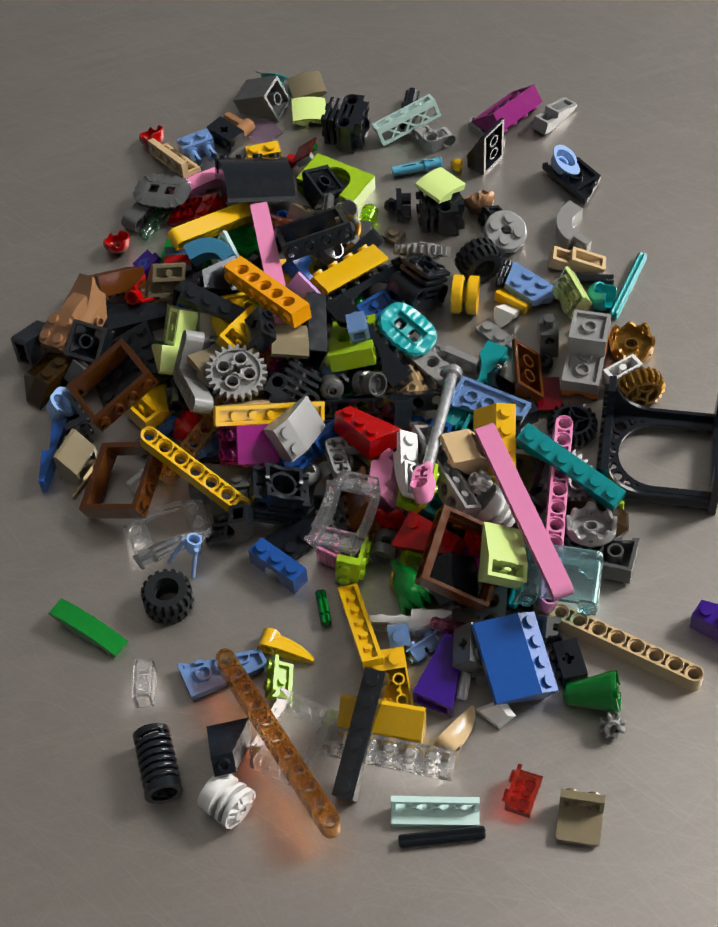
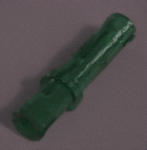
(147, 231)

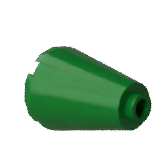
(595, 692)

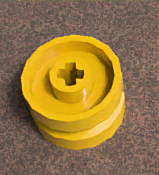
(465, 294)

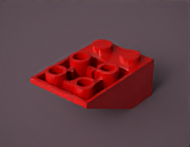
(195, 208)

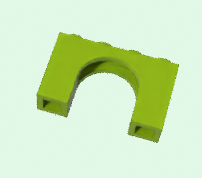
(359, 182)
(348, 355)

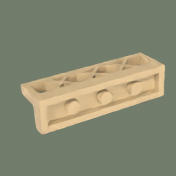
(173, 159)

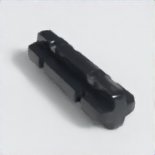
(503, 274)

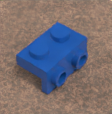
(375, 303)

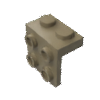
(580, 817)

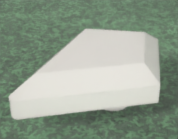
(496, 714)

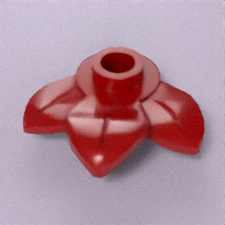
(391, 520)

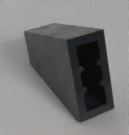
(213, 279)
(27, 344)

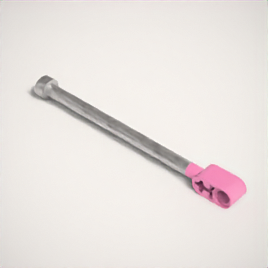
(423, 480)

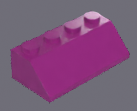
(511, 108)

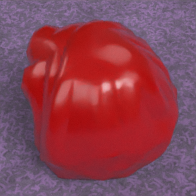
(185, 424)

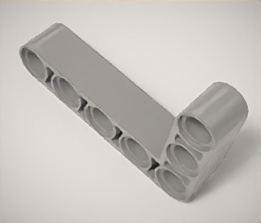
(185, 376)

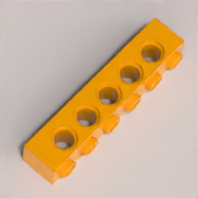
(267, 292)

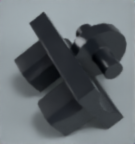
(396, 205)

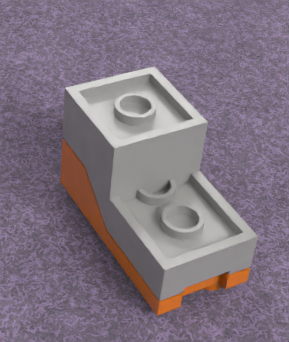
(585, 353)

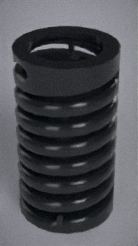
(157, 763)

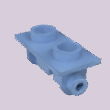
(416, 650)

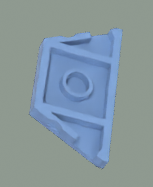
(528, 286)

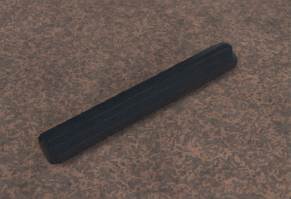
(442, 836)

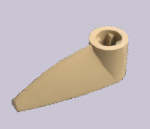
(457, 732)

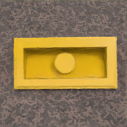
(503, 296)

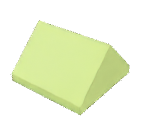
(165, 358)

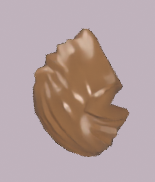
(477, 200)

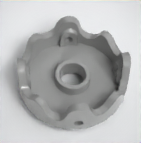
(505, 242)
(591, 526)

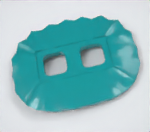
(414, 322)

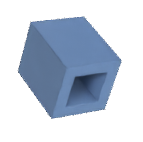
(357, 326)
(398, 634)

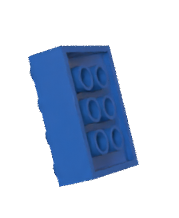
(514, 658)

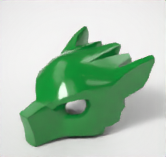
(406, 591)

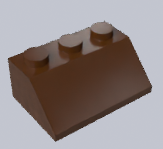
(119, 280)
(526, 372)
(356, 508)

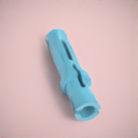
(424, 165)

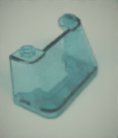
(584, 571)

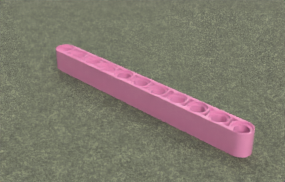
(267, 244)
(556, 502)
(524, 512)

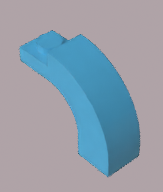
(207, 249)

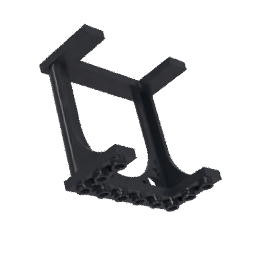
(623, 411)

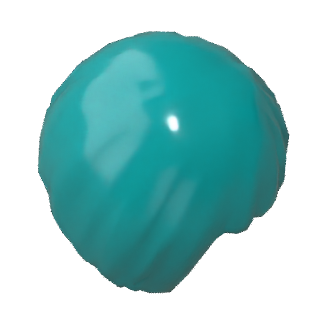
(602, 295)

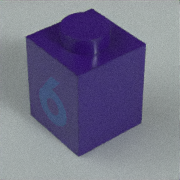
(146, 260)

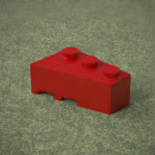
(365, 432)
(415, 533)

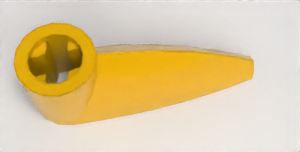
(273, 643)

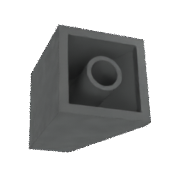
(263, 98)

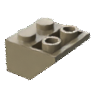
(74, 457)

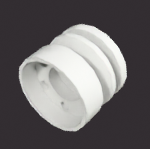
(495, 507)
(226, 800)

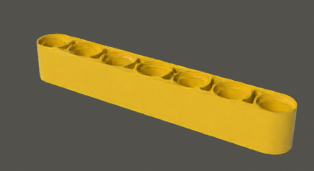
(211, 224)
(191, 464)

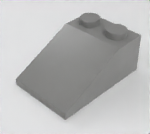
(295, 430)

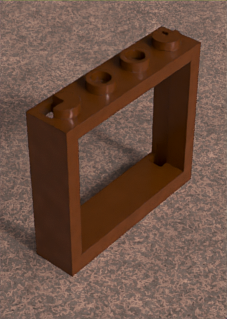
(99, 370)
(100, 475)
(430, 552)

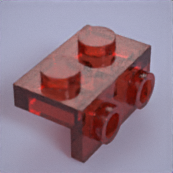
(522, 792)

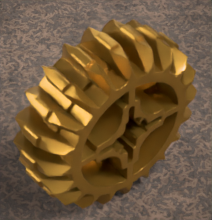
(642, 385)

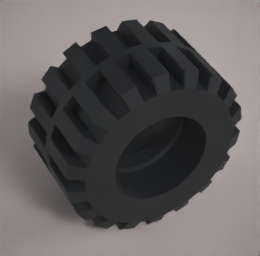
(479, 258)
(164, 583)

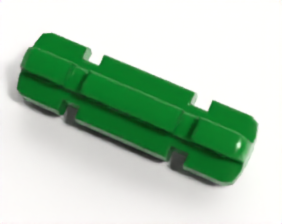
(323, 607)

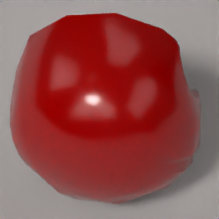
(157, 134)
(117, 243)

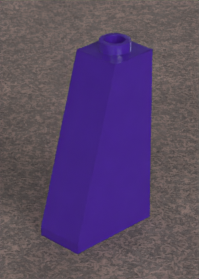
(439, 680)

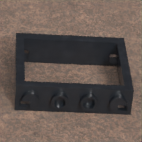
(313, 233)

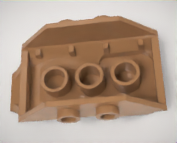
(83, 303)

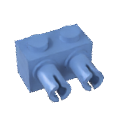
(197, 146)

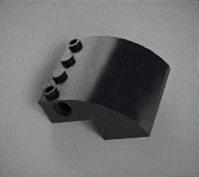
(255, 178)

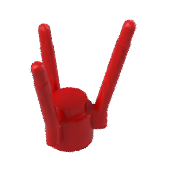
(135, 295)

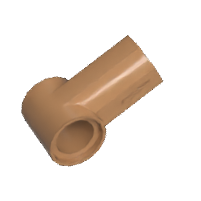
(244, 124)

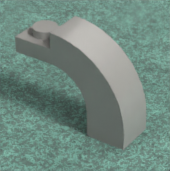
(567, 219)

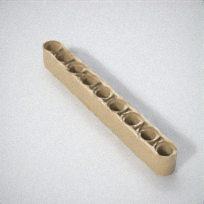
(626, 644)

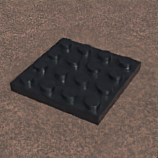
(140, 340)

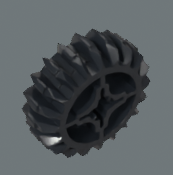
(583, 420)

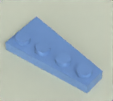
(474, 395)

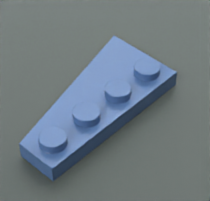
(204, 678)

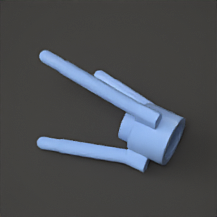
(193, 546)

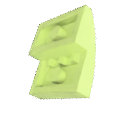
(307, 110)
(439, 185)

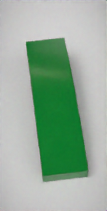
(88, 627)

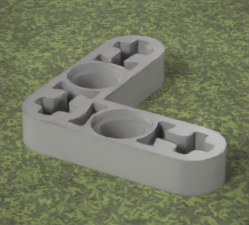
(334, 449)

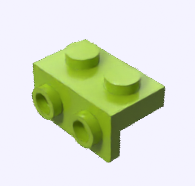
(278, 675)

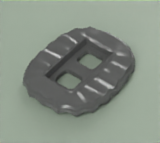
(159, 199)

